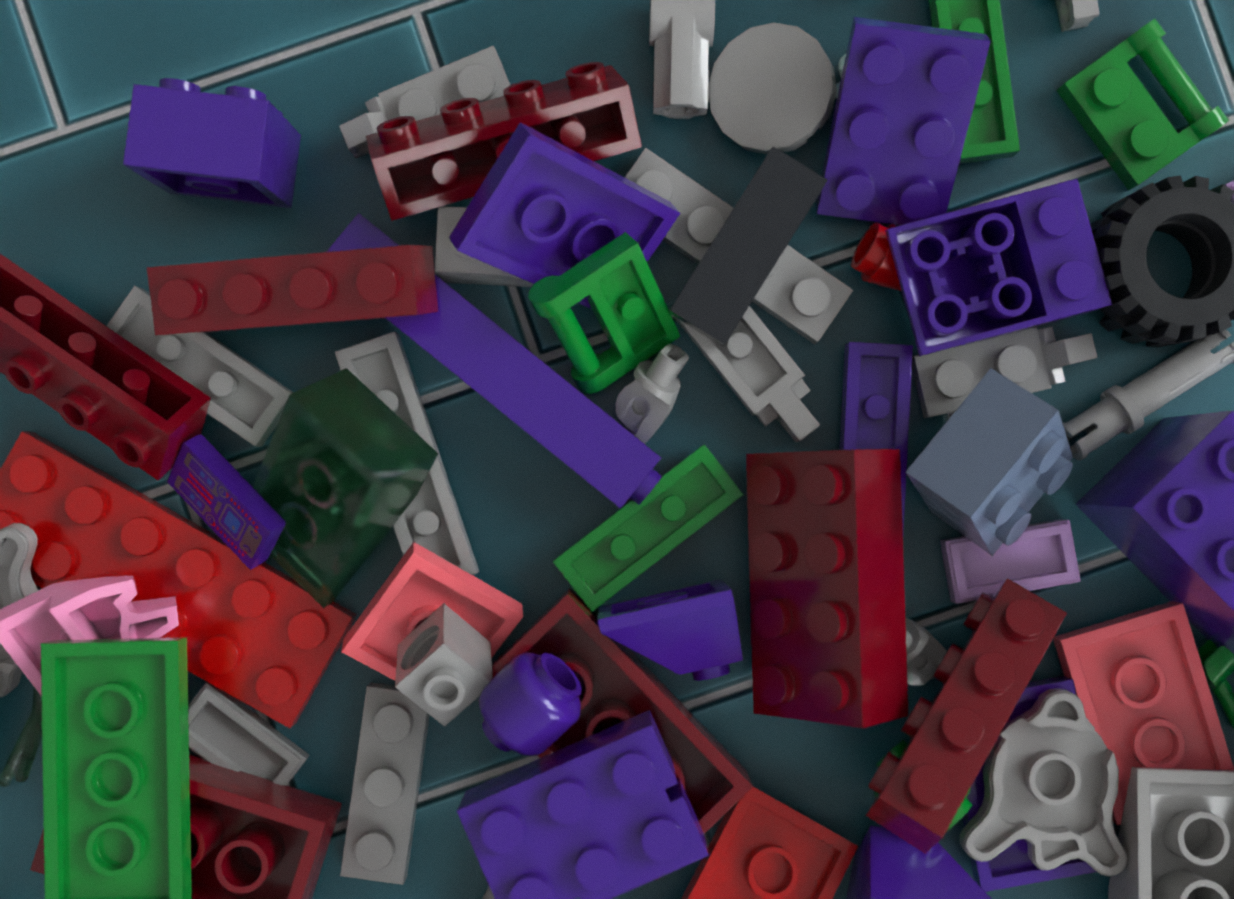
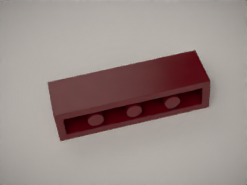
(293, 289)

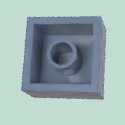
(993, 462)

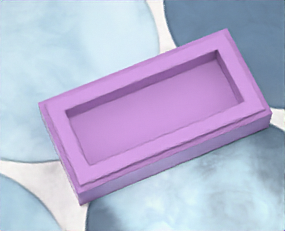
(1036, 560)

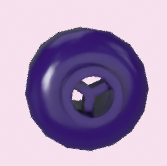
(530, 704)

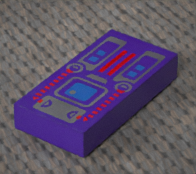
(226, 501)

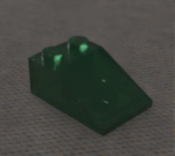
(339, 480)

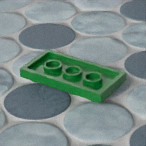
(116, 769)

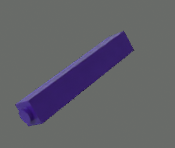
(522, 386)

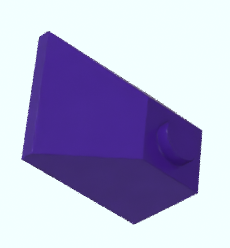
(679, 628)
(897, 870)

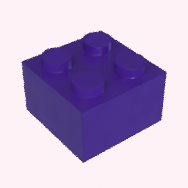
(212, 143)

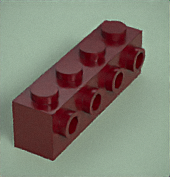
(452, 153)
(94, 375)
(966, 717)

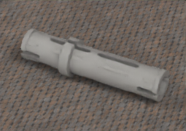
(1127, 406)

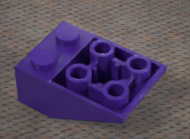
(998, 267)

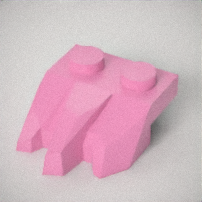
(80, 612)

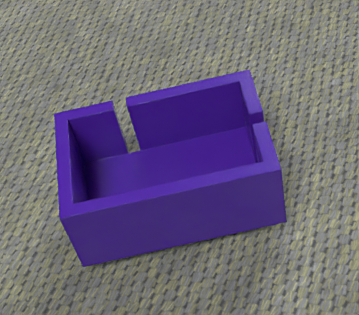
(585, 819)

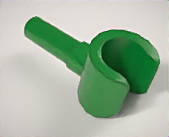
(1219, 665)

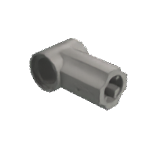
(681, 44)

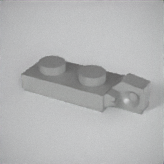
(471, 77)
(1025, 357)
(760, 374)

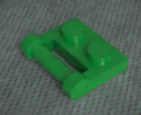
(1125, 117)
(624, 303)

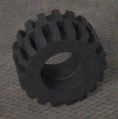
(1204, 226)

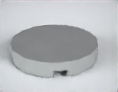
(772, 88)

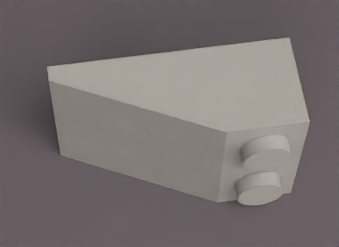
(1177, 835)

